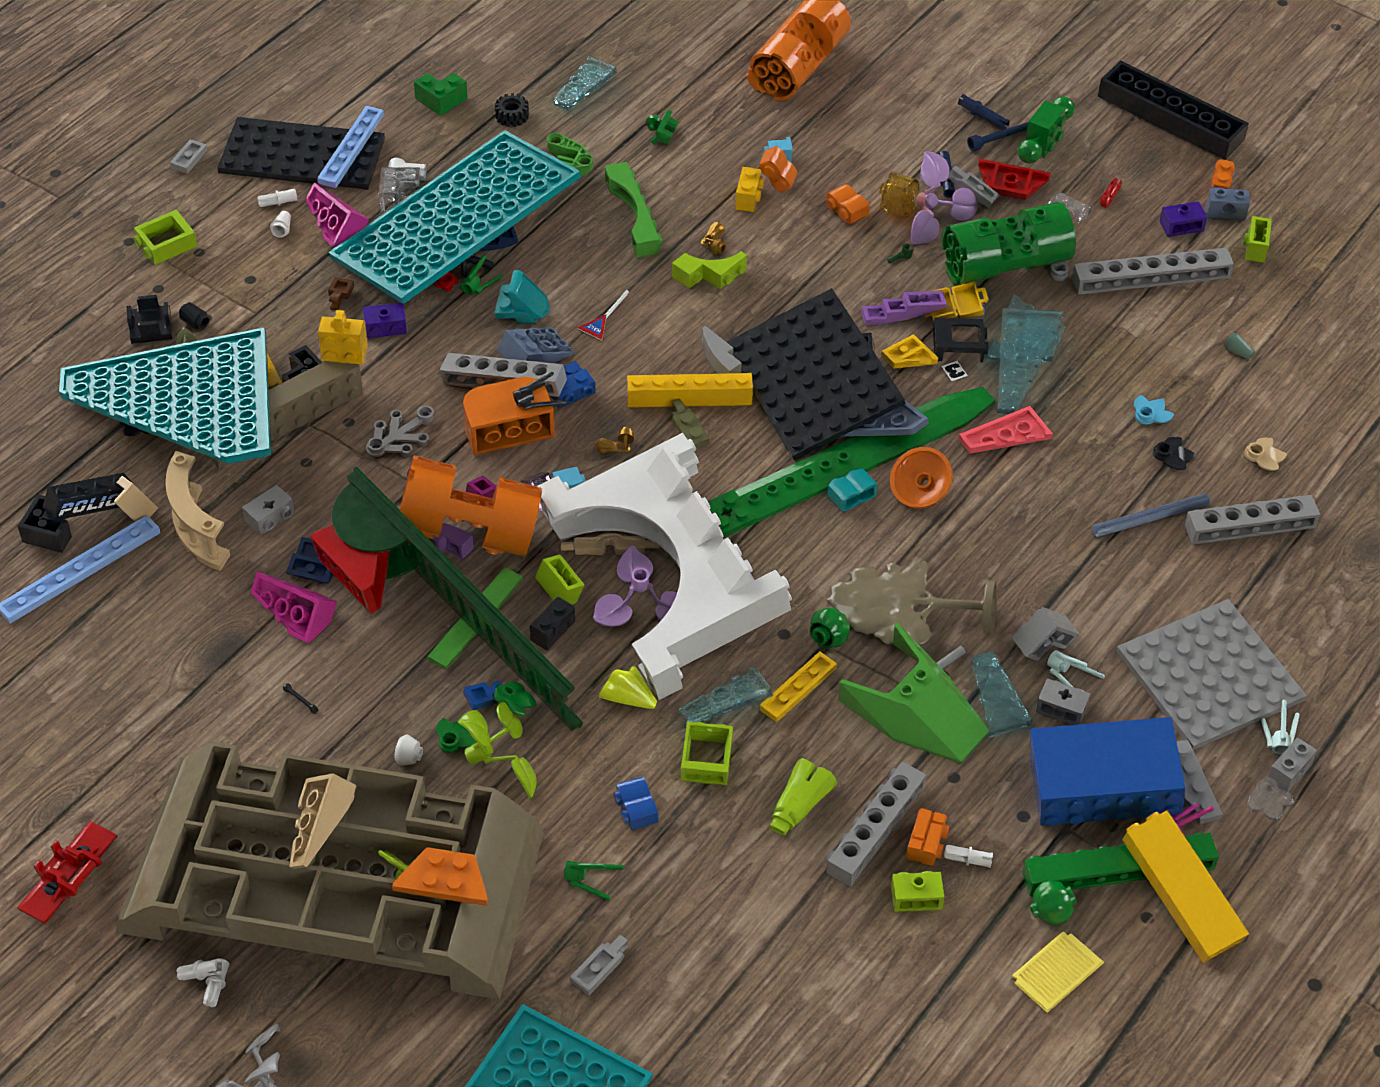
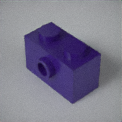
(1183, 219)
(385, 320)

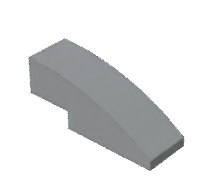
(719, 353)

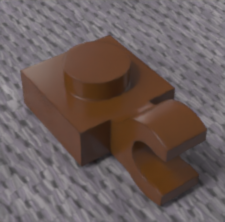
(339, 290)

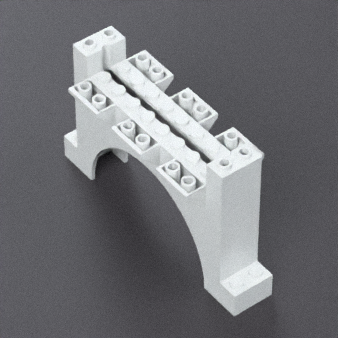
(715, 590)

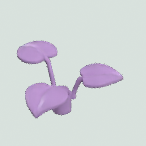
(964, 204)
(637, 569)

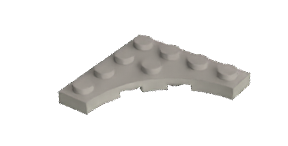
(1196, 784)

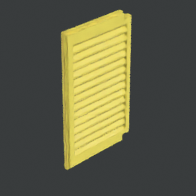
(1056, 971)

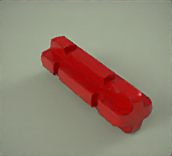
(1110, 192)

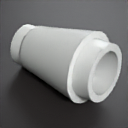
(281, 224)

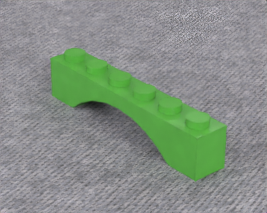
(622, 183)

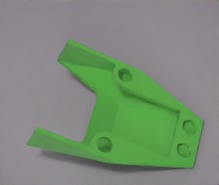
(922, 709)

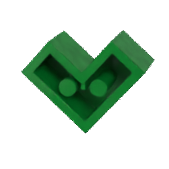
(440, 95)

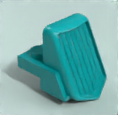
(521, 300)

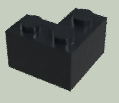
(300, 361)
(40, 530)

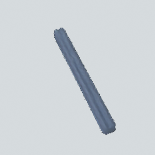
(1150, 515)

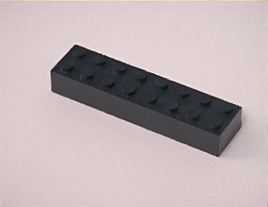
(1173, 110)

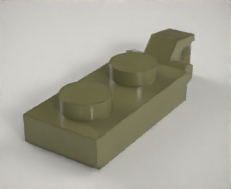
(688, 424)

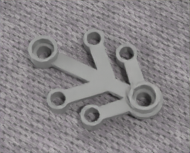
(378, 447)

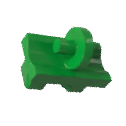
(655, 124)

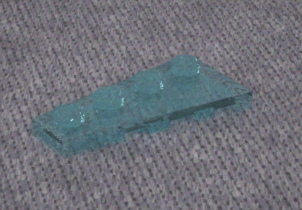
(587, 80)
(734, 696)
(1000, 701)

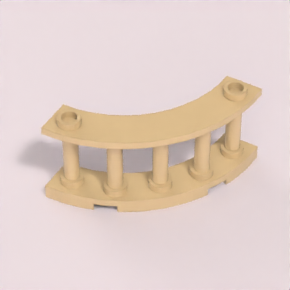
(192, 525)

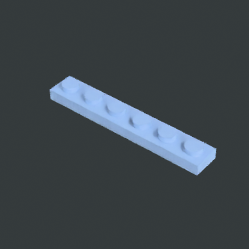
(350, 147)

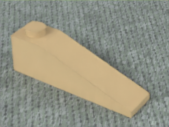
(322, 806)

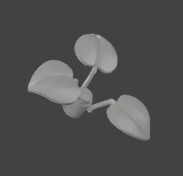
(265, 1067)

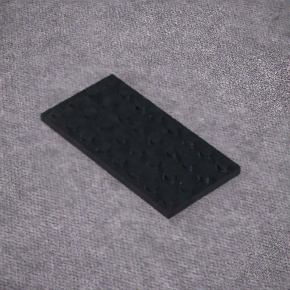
(294, 152)

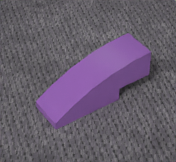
(454, 540)

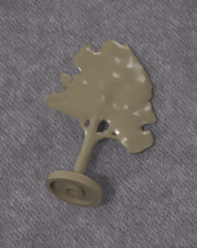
(879, 602)

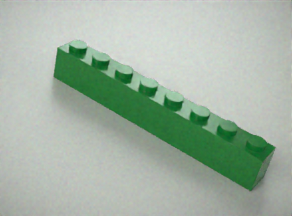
(1102, 865)

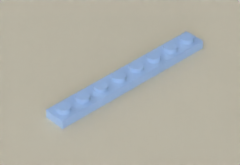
(78, 569)

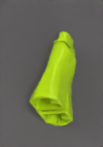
(800, 795)

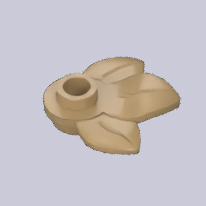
(1264, 454)

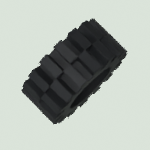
(518, 105)

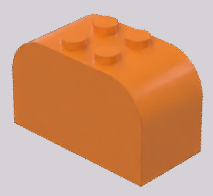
(498, 423)

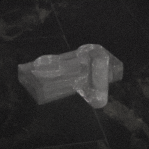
(1076, 208)

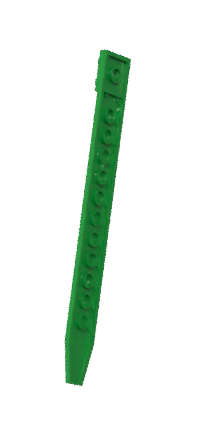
(816, 472)

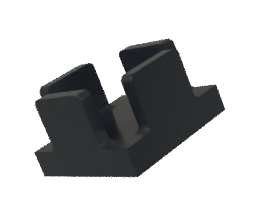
(149, 321)

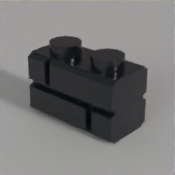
(552, 623)

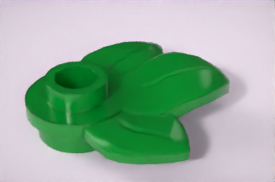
(515, 697)
(453, 733)

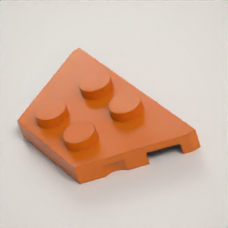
(444, 876)

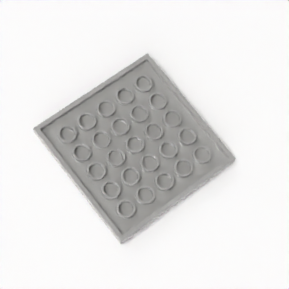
(1210, 674)

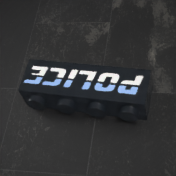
(83, 497)

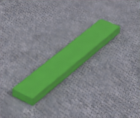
(461, 633)

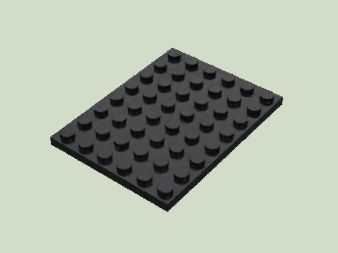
(815, 374)

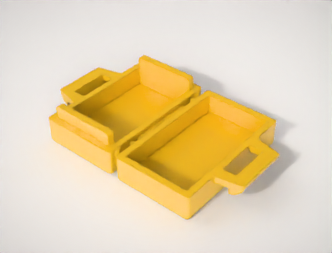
(963, 299)

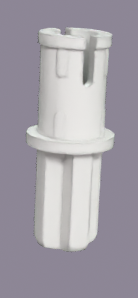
(277, 198)
(968, 856)
(200, 969)
(214, 986)

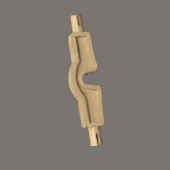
(598, 544)

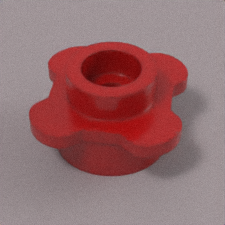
(446, 282)

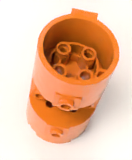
(798, 47)
(507, 516)

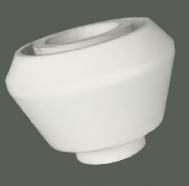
(408, 751)

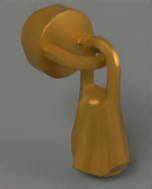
(718, 246)
(625, 436)

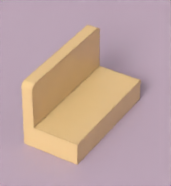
(133, 501)

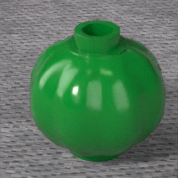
(829, 624)
(1053, 902)

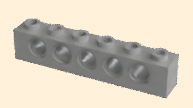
(482, 370)
(1252, 519)
(847, 868)

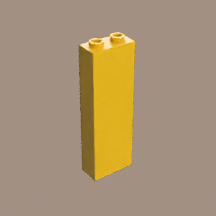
(1184, 886)

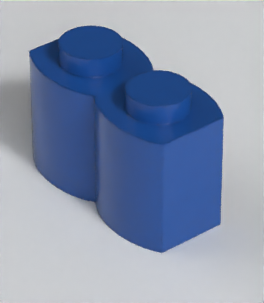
(636, 802)

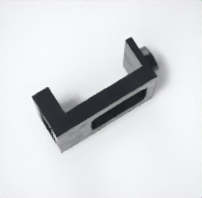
(943, 337)

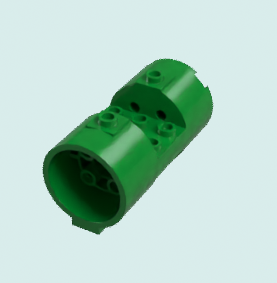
(1027, 241)

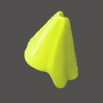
(628, 689)

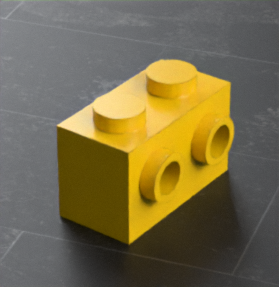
(748, 189)

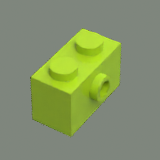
(1257, 239)
(559, 579)
(917, 891)

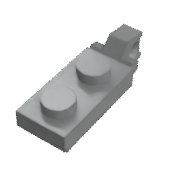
(982, 192)
(599, 965)

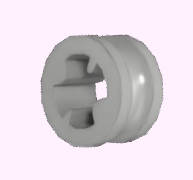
(1059, 271)

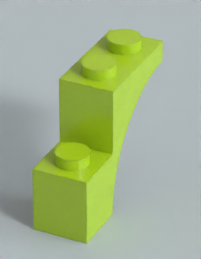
(691, 270)

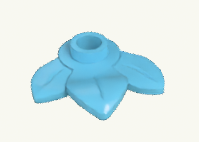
(1151, 411)

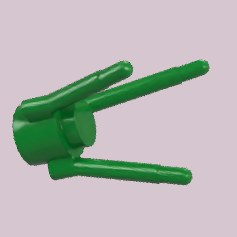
(472, 282)
(577, 871)

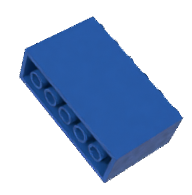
(1106, 771)

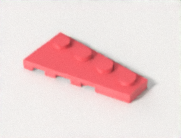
(1010, 430)

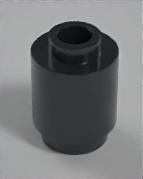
(194, 316)

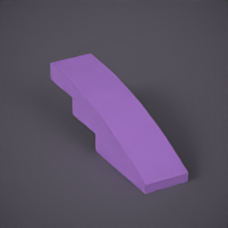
(909, 306)

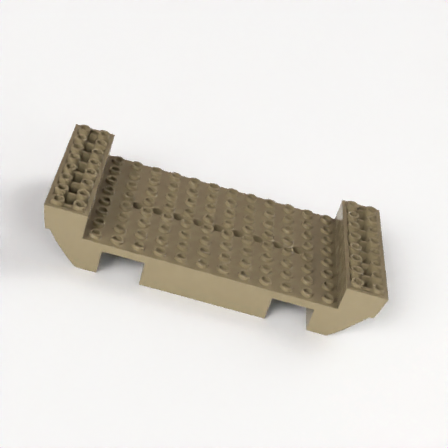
(203, 887)

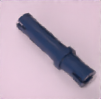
(977, 108)
(948, 185)

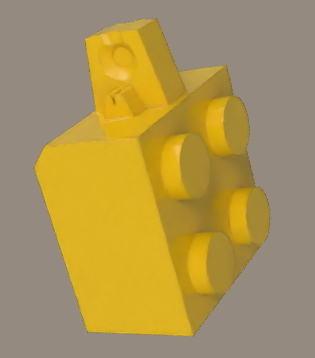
(342, 339)

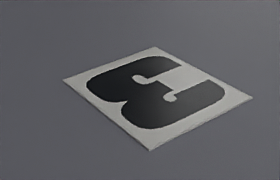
(954, 370)

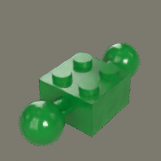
(1045, 129)

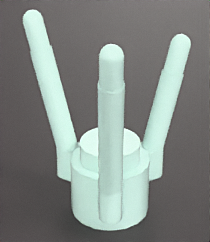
(1062, 662)
(1281, 740)

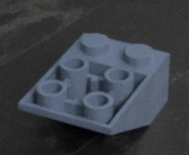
(534, 345)

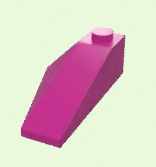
(334, 216)
(297, 608)

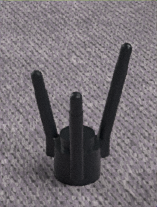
(524, 395)

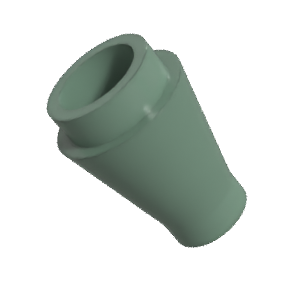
(1239, 346)

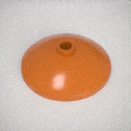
(915, 468)

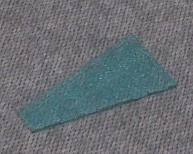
(1022, 349)

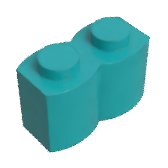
(852, 489)

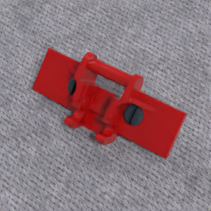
(62, 867)

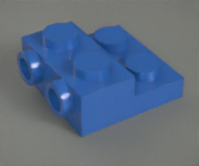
(577, 386)

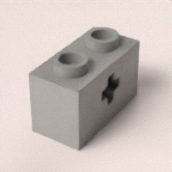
(268, 510)
(1062, 702)
(1292, 764)

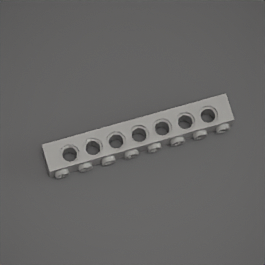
(1152, 271)

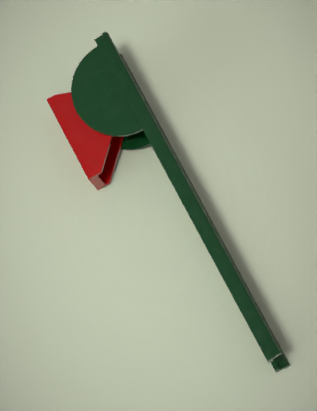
(378, 543)

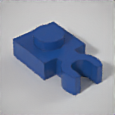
(480, 694)

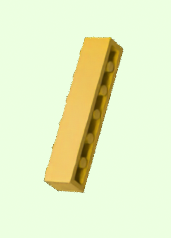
(691, 389)

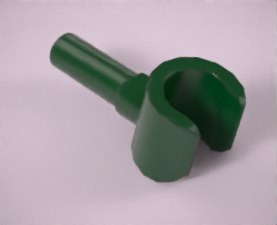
(905, 253)

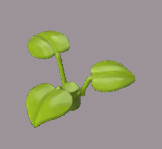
(482, 750)

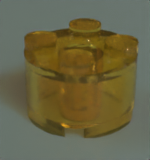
(899, 194)

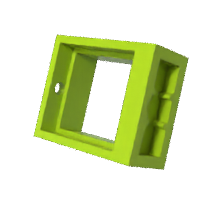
(183, 242)
(702, 771)

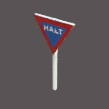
(596, 327)

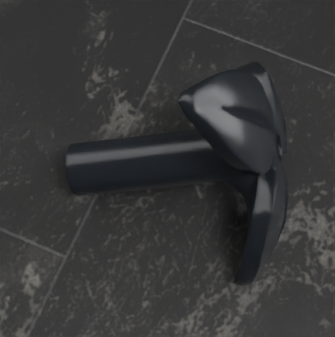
(474, 260)

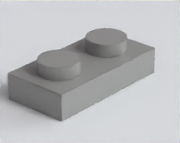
(188, 156)

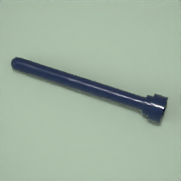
(976, 142)

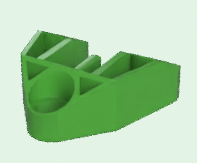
(570, 152)

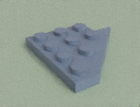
(900, 421)

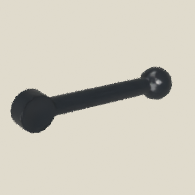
(288, 688)

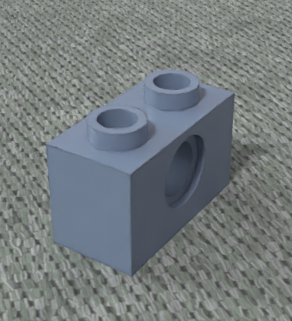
(1227, 204)

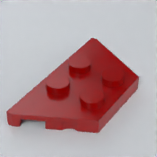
(1012, 179)

